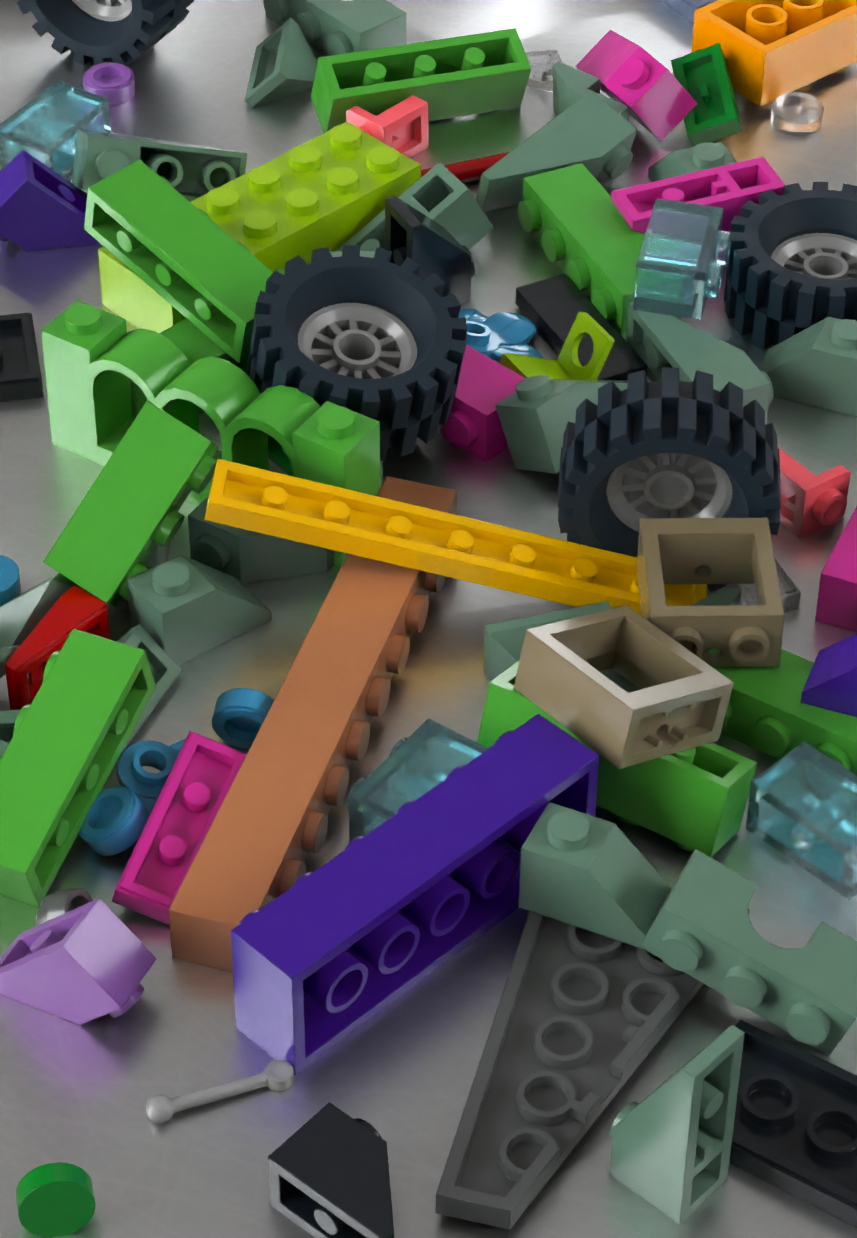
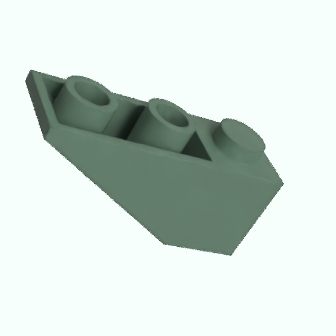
(187, 167)

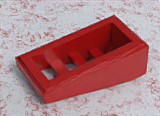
(71, 611)

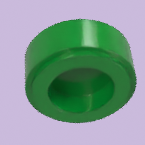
(55, 1199)

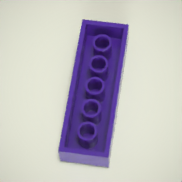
(401, 896)

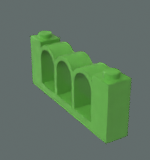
(91, 408)

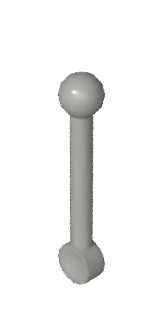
(276, 1076)

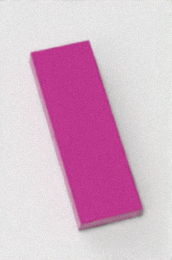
(177, 826)

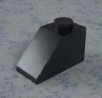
(430, 244)
(333, 1178)

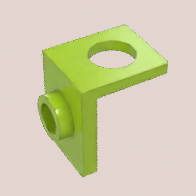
(567, 364)

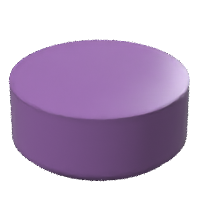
(110, 81)

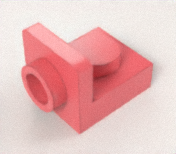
(399, 127)
(808, 499)

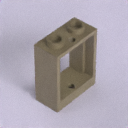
(713, 554)
(677, 688)

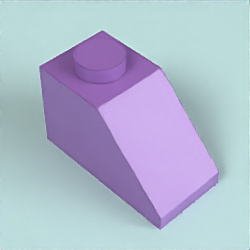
(77, 965)

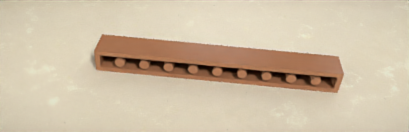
(306, 744)

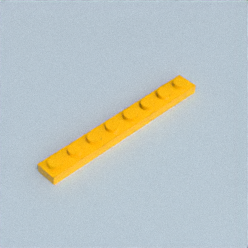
(428, 539)

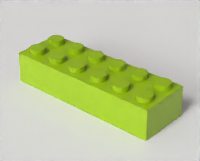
(281, 210)

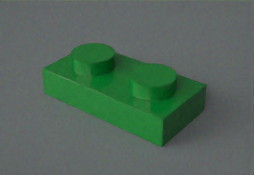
(709, 83)

